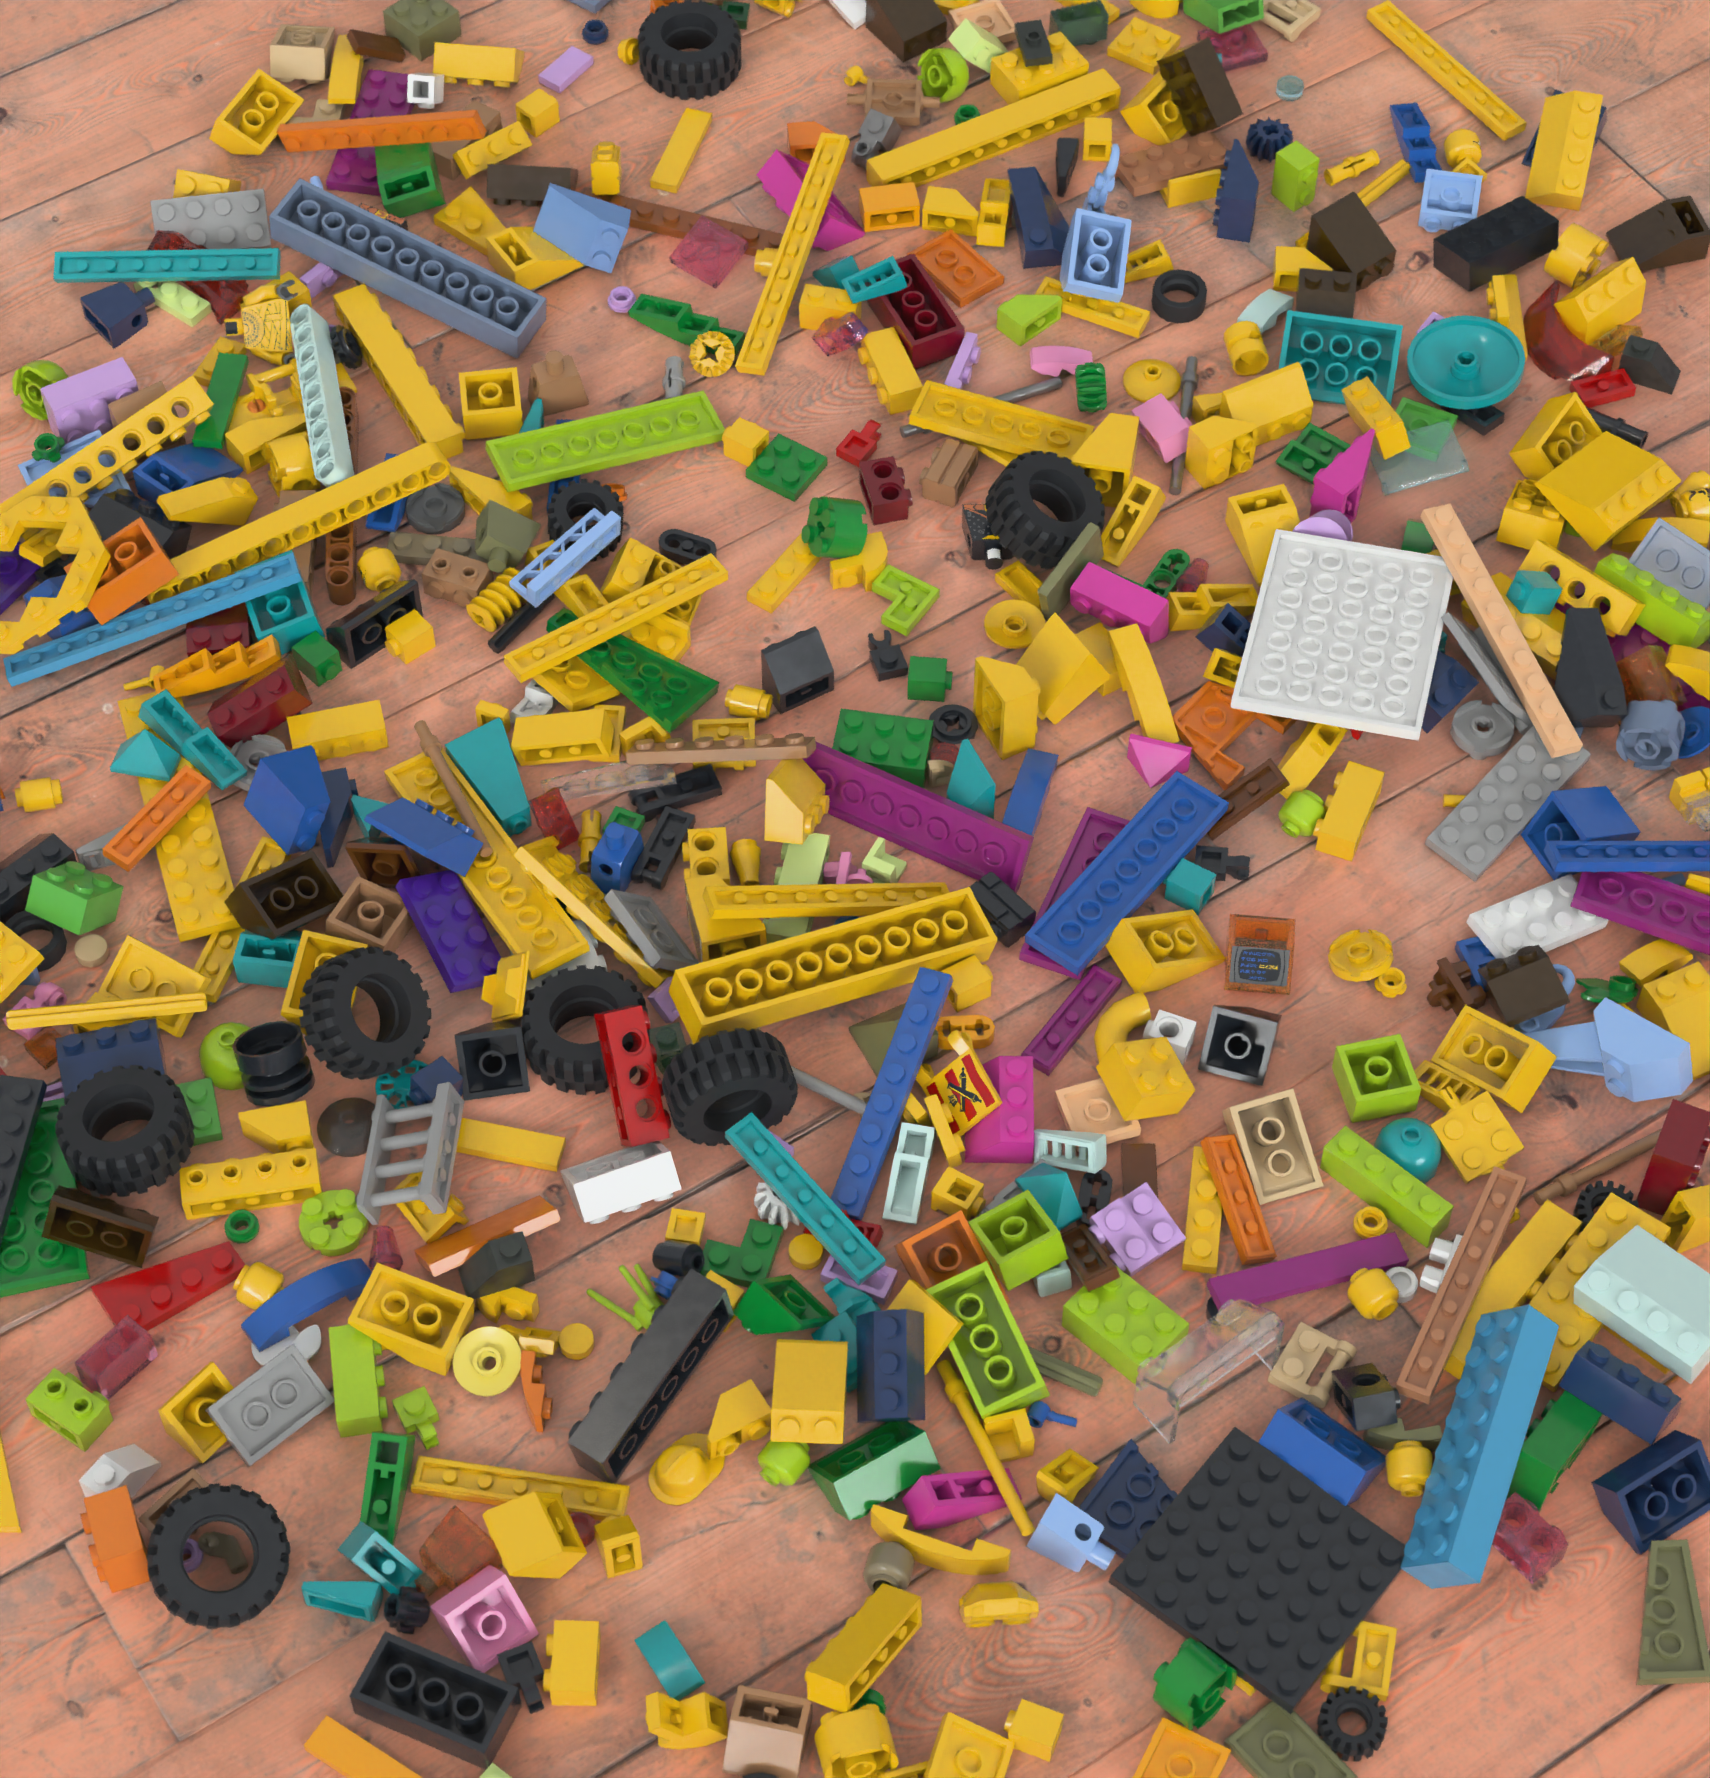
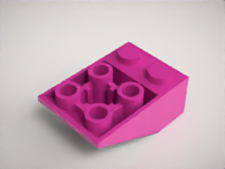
(1342, 482)

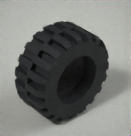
(690, 72)
(1057, 486)
(561, 1000)
(331, 1022)
(727, 1079)
(131, 1162)
(210, 1505)

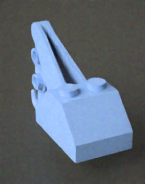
(1097, 243)
(1620, 1045)

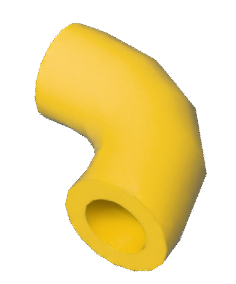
(1120, 1021)

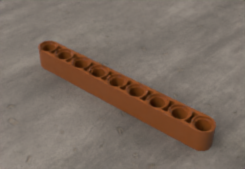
(342, 542)

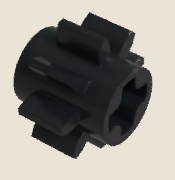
(406, 1610)

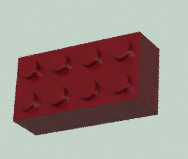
(919, 316)

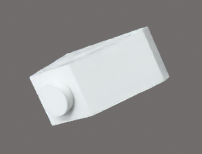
(119, 1468)

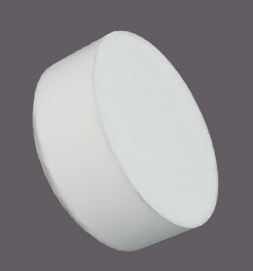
(1405, 1281)

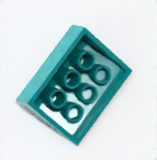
(1340, 352)

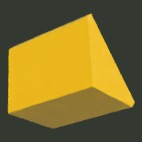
(186, 1415)

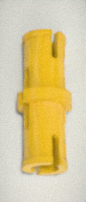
(1351, 167)
(589, 837)

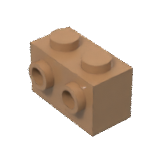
(455, 577)

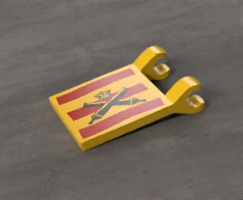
(961, 1085)

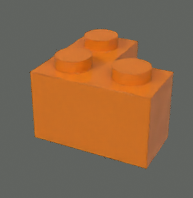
(118, 1545)

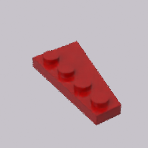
(169, 1287)

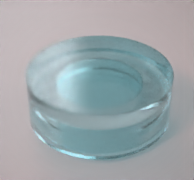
(1289, 88)

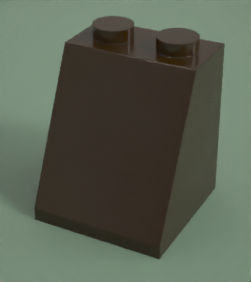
(906, 25)
(1351, 241)

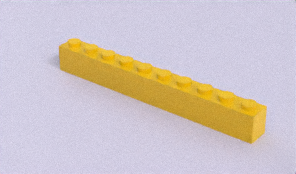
(996, 131)

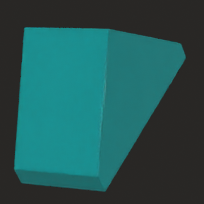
(836, 270)

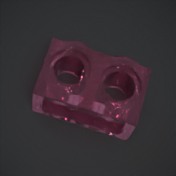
(1517, 1542)

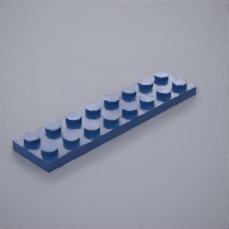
(1126, 872)

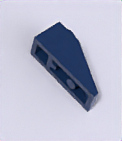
(1225, 630)
(339, 812)

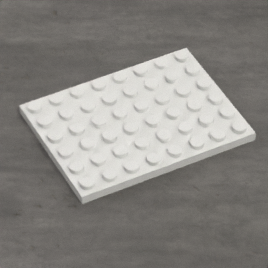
(1344, 635)

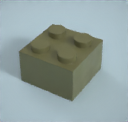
(421, 24)

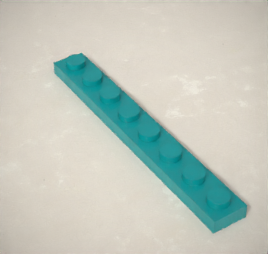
(167, 265)

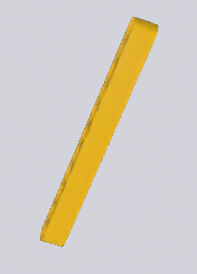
(307, 519)

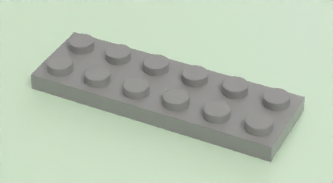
(1502, 804)

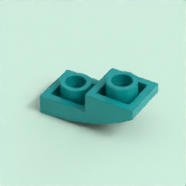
(669, 1661)

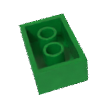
(887, 742)

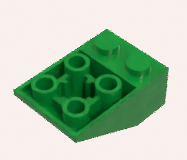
(408, 178)

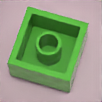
(74, 898)

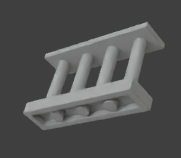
(435, 1165)

